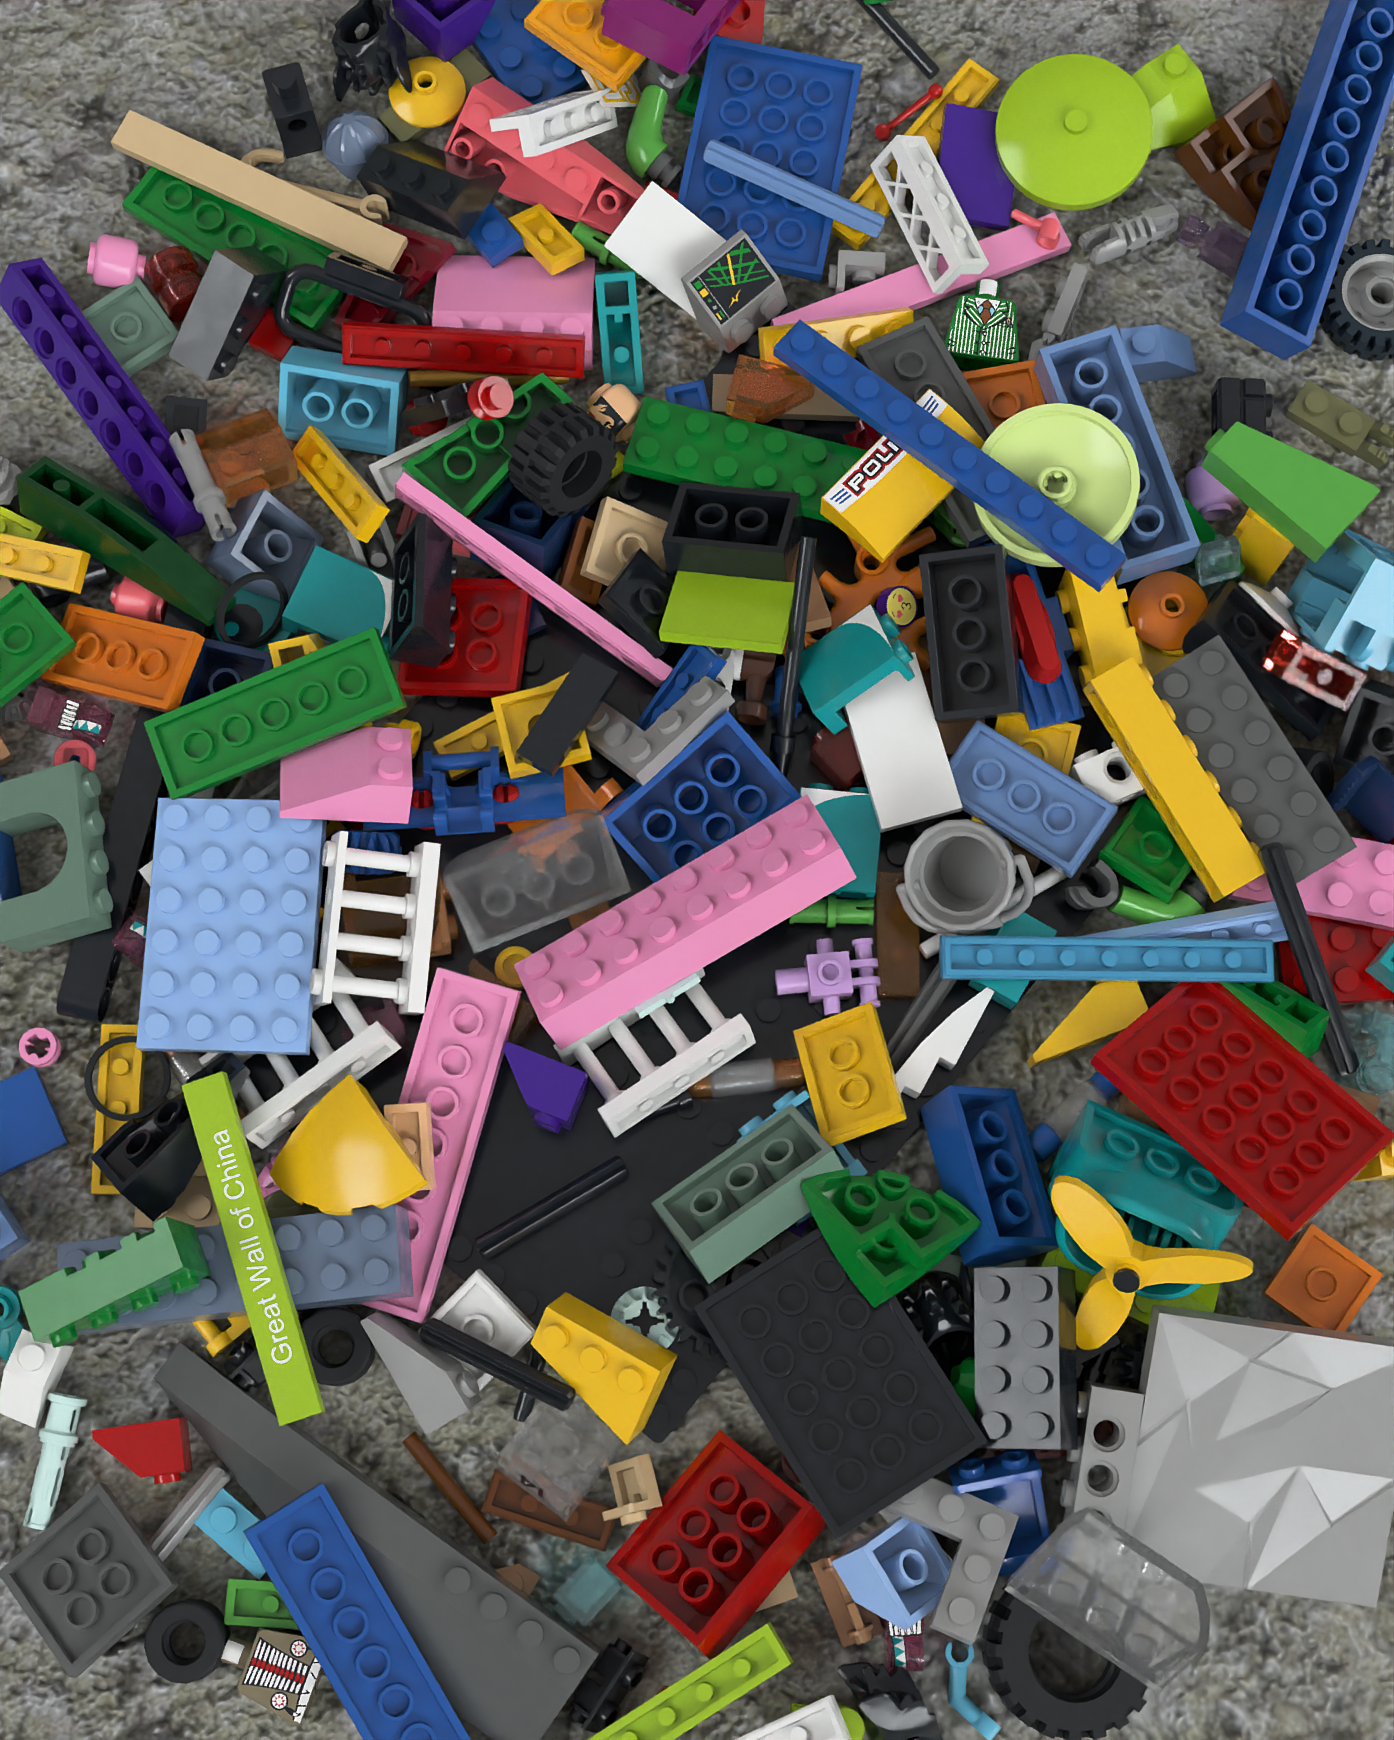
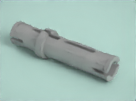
(208, 497)

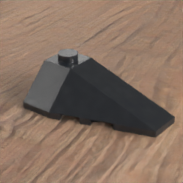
(159, 1155)

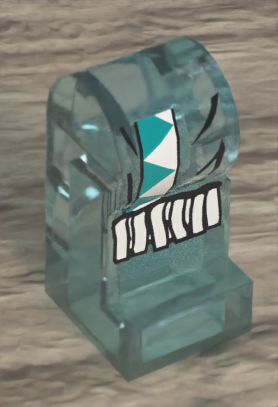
(1377, 1072)

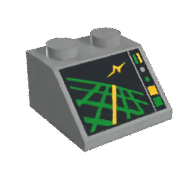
(734, 292)

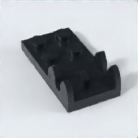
(1248, 635)

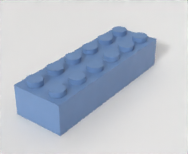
(1099, 376)

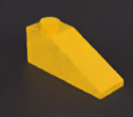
(1097, 1016)

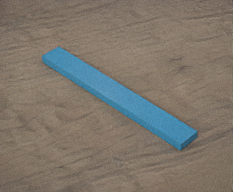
(1106, 959)

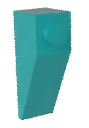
(619, 329)

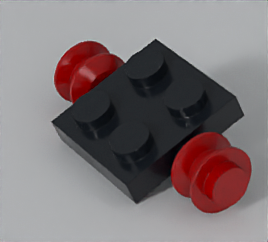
(485, 397)

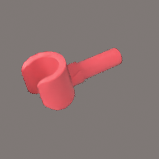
(1048, 229)

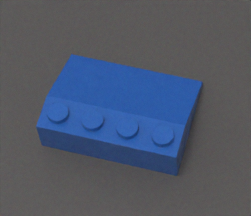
(698, 800)

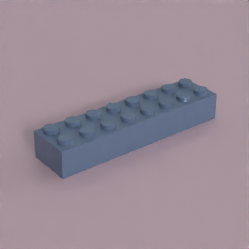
(323, 1256)

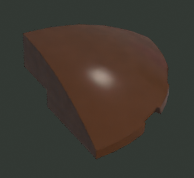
(1238, 151)

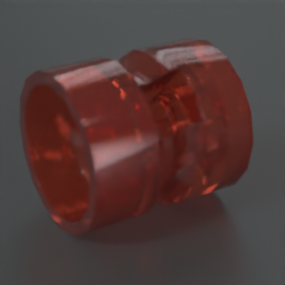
(175, 279)

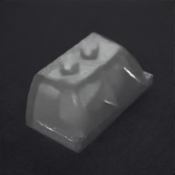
(535, 877)
(1117, 1598)

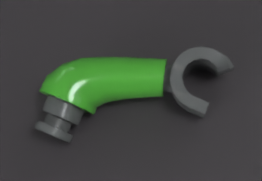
(644, 140)
(1133, 903)

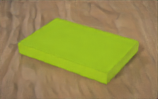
(728, 612)

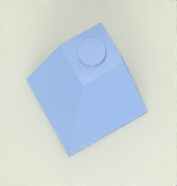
(896, 1572)

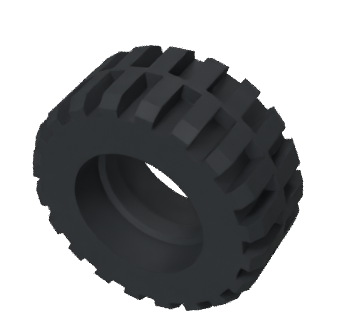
(1035, 1704)

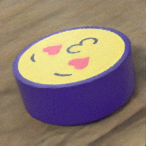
(899, 604)

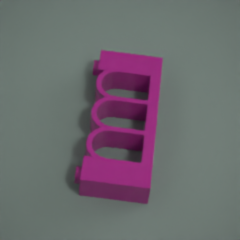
(664, 30)

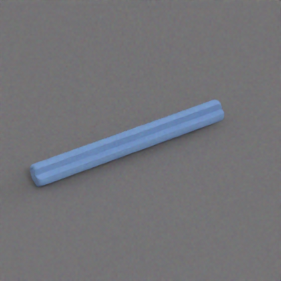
(794, 188)

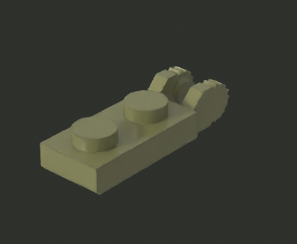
(1340, 424)

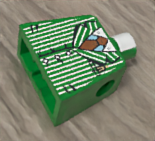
(983, 329)

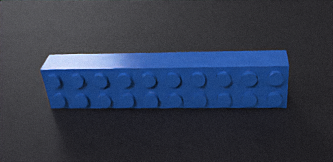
(1316, 180)

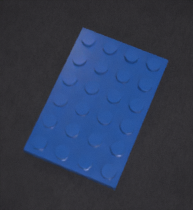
(783, 111)

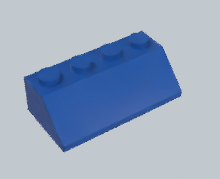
(992, 1171)

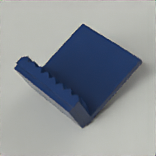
(1368, 796)

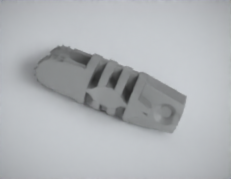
(1129, 233)

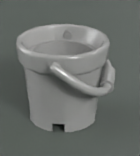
(962, 879)

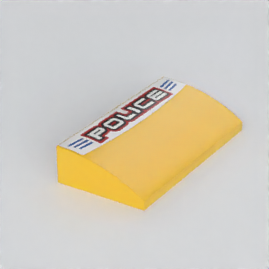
(890, 490)

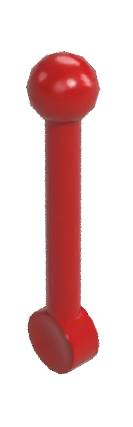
(883, 131)

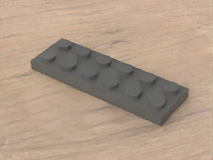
(912, 363)
(1251, 758)

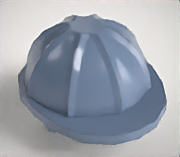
(351, 141)

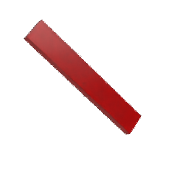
(463, 349)

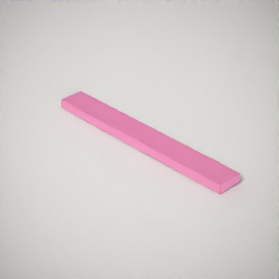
(909, 287)
(532, 581)

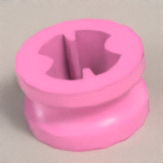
(46, 1036)

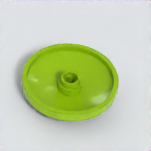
(1073, 132)

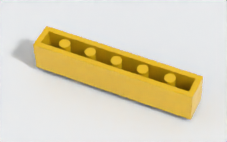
(1174, 778)

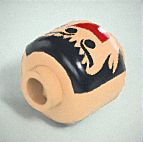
(615, 409)

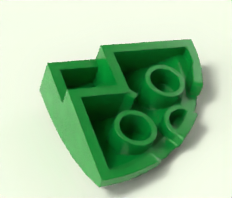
(885, 1228)

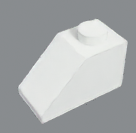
(29, 1376)

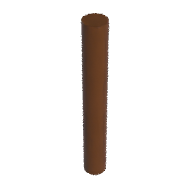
(449, 1487)

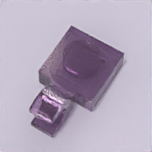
(1220, 246)

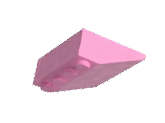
(516, 297)

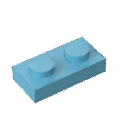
(224, 1523)

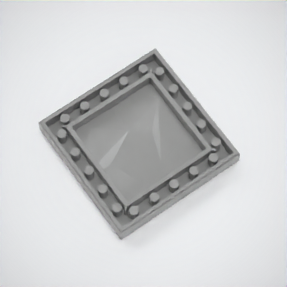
(1266, 1454)

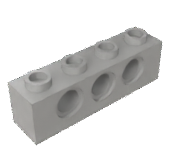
(1118, 1453)

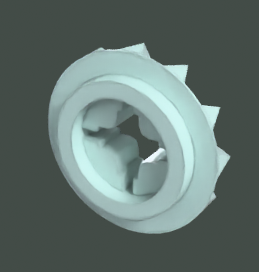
(629, 1307)

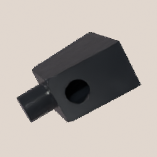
(291, 102)

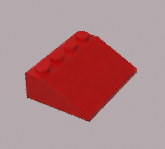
(717, 1544)

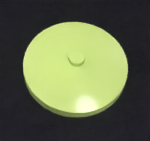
(1073, 461)

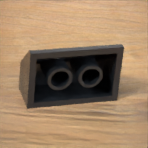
(430, 185)
(422, 595)

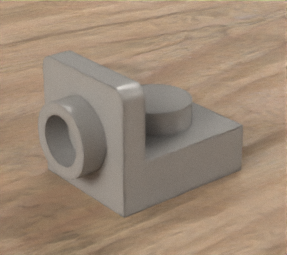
(855, 268)

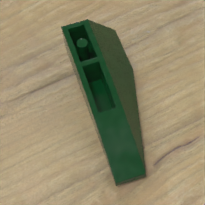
(118, 534)

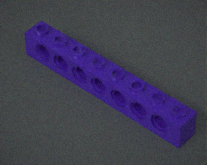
(100, 392)

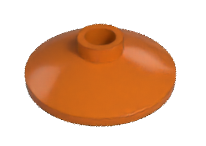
(1153, 621)

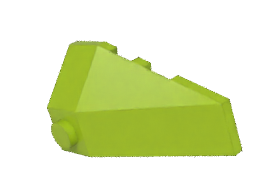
(1175, 97)

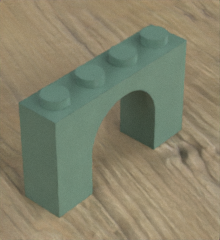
(79, 895)

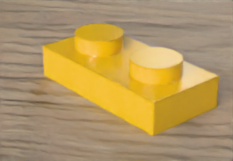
(547, 239)

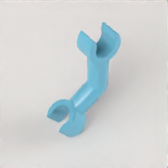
(958, 1699)

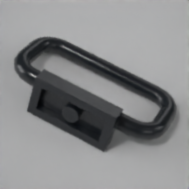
(351, 277)

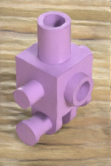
(829, 976)

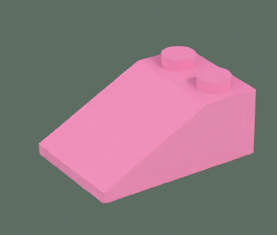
(350, 778)

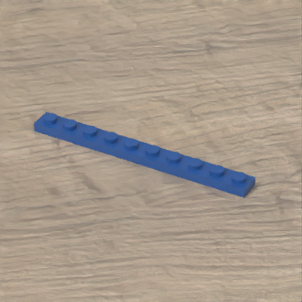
(950, 456)

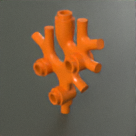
(854, 597)

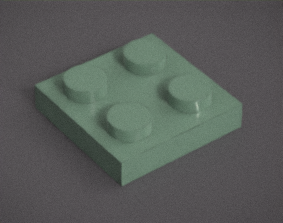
(132, 326)

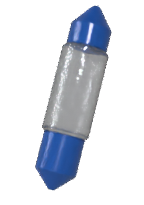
(1059, 1122)

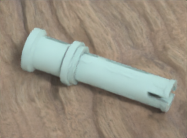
(57, 1440)

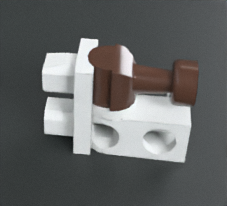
(755, 670)

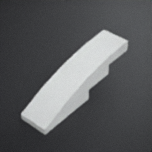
(942, 1045)

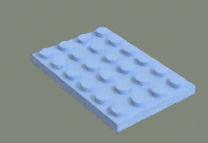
(231, 928)

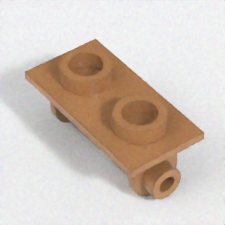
(850, 1619)

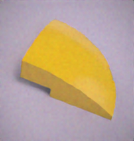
(346, 1156)

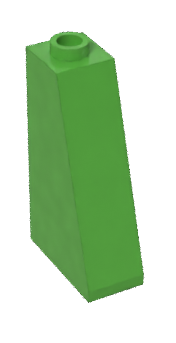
(1288, 488)

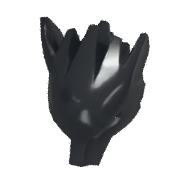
(374, 57)
(944, 1319)
(889, 1703)

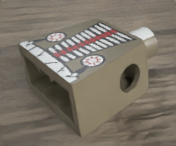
(276, 1671)

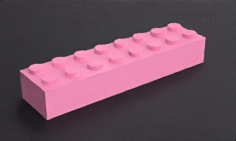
(684, 922)

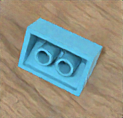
(349, 403)

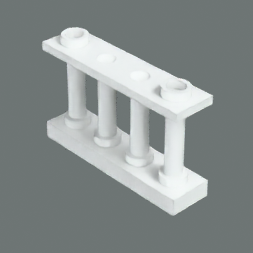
(415, 907)
(658, 1083)
(299, 1095)

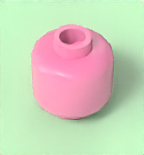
(115, 261)

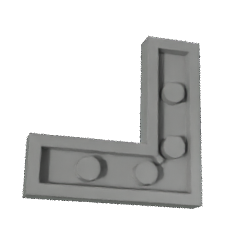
(647, 752)
(983, 1542)

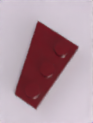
(419, 262)

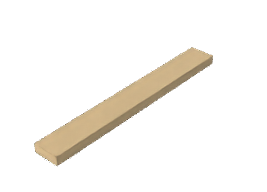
(258, 191)

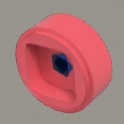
(77, 751)

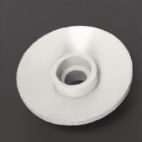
(1274, 604)

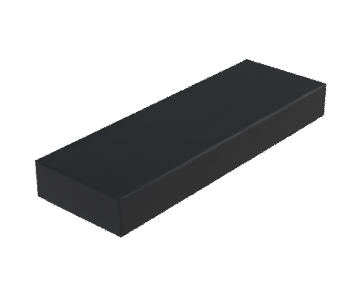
(567, 715)

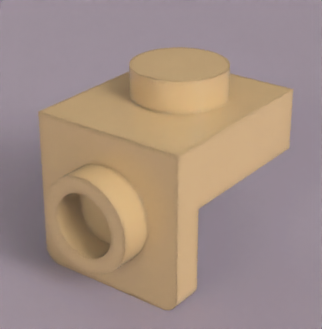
(634, 1490)

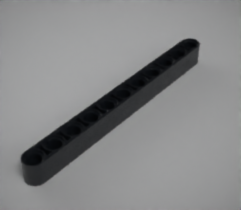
(128, 846)

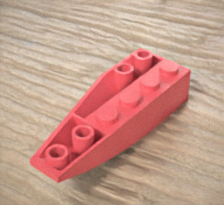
(566, 181)

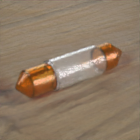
(750, 1077)

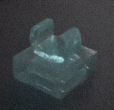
(1218, 560)

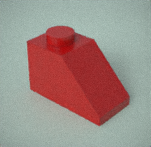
(150, 1448)

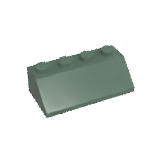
(746, 1193)

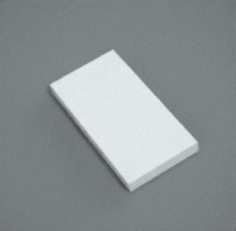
(902, 752)

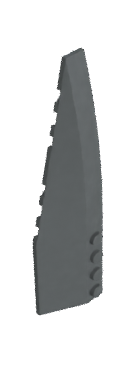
(487, 1642)

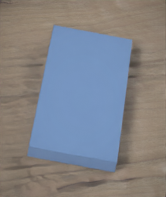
(1028, 799)

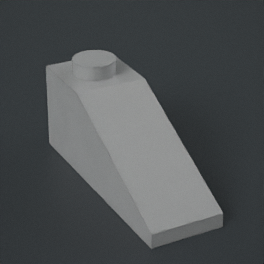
(426, 1376)

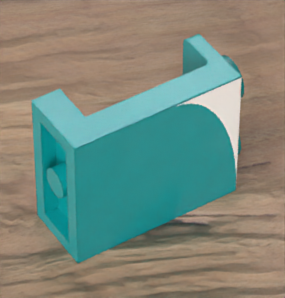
(339, 599)
(850, 663)
(856, 830)

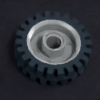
(1349, 304)

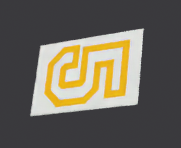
(626, 96)

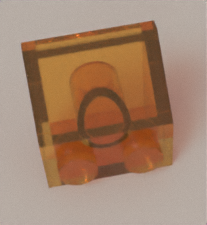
(248, 455)

